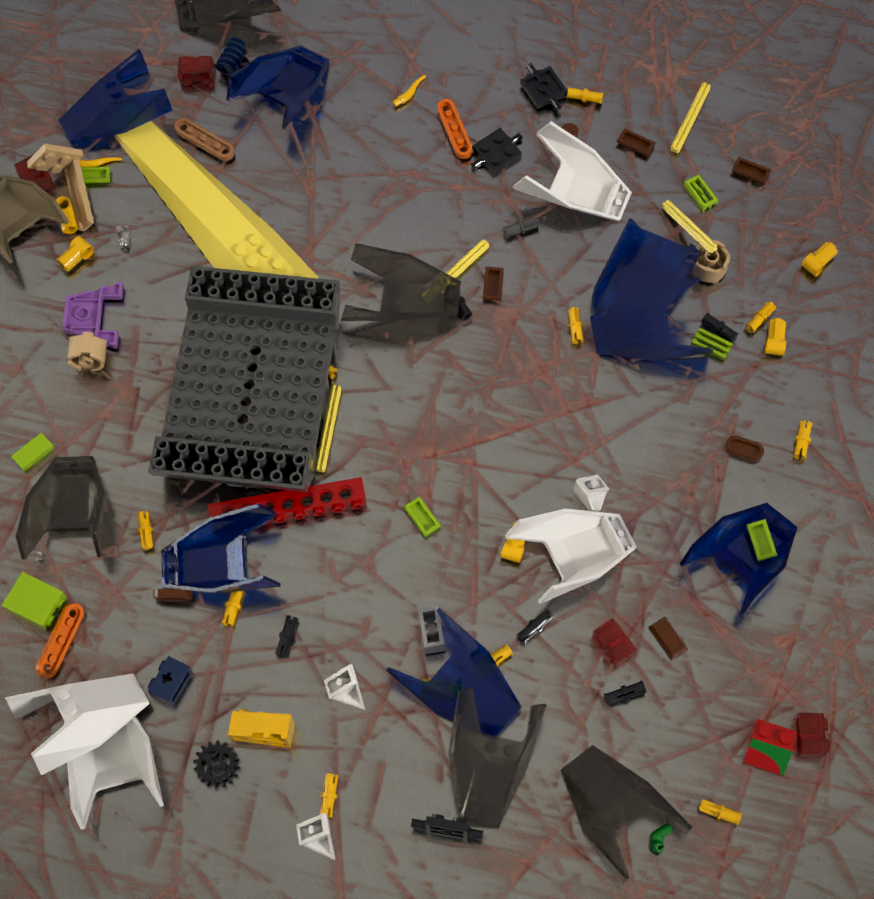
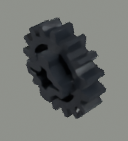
(211, 770)

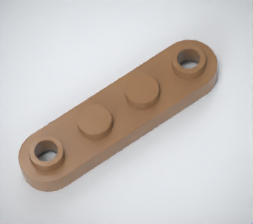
(204, 139)

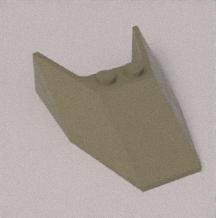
(20, 207)

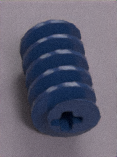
(231, 56)

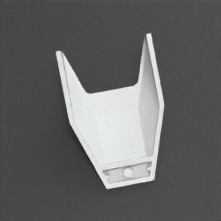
(582, 180)
(579, 542)
(90, 713)
(117, 761)

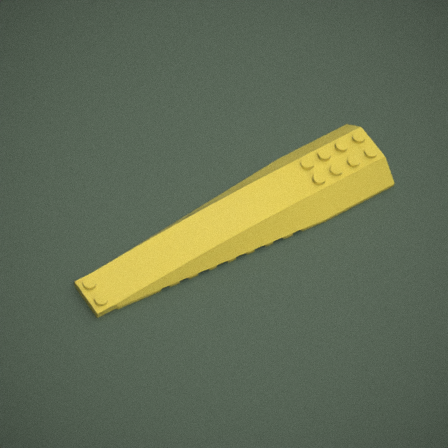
(209, 212)

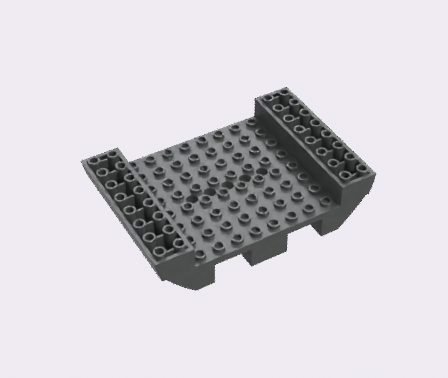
(227, 318)

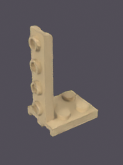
(66, 161)

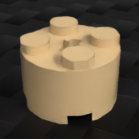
(711, 266)
(86, 352)

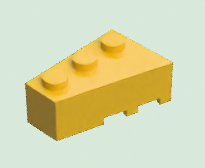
(261, 728)

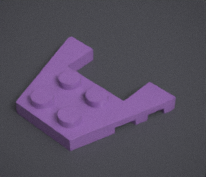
(84, 313)

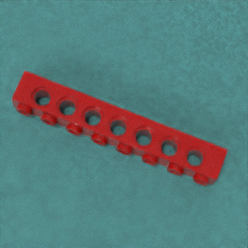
(315, 494)

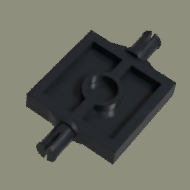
(543, 87)
(496, 150)
(453, 828)

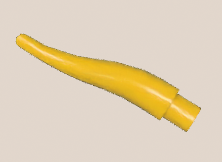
(408, 94)
(98, 162)

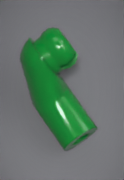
(657, 837)

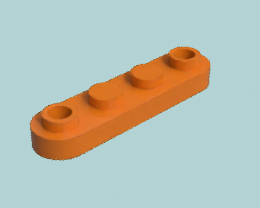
(454, 128)
(59, 640)

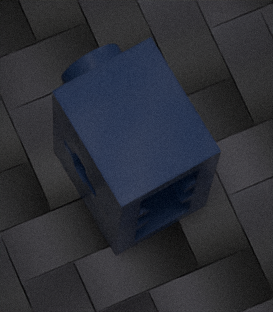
(169, 691)

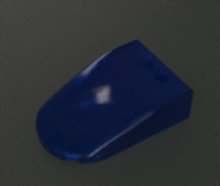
(639, 262)

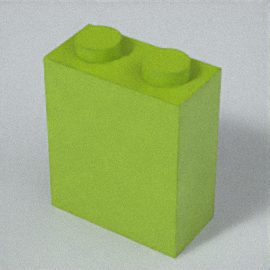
(34, 601)

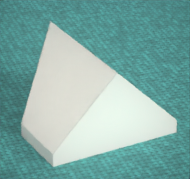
(591, 492)
(344, 687)
(316, 835)

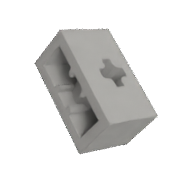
(431, 630)

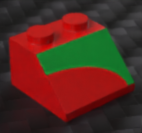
(770, 747)

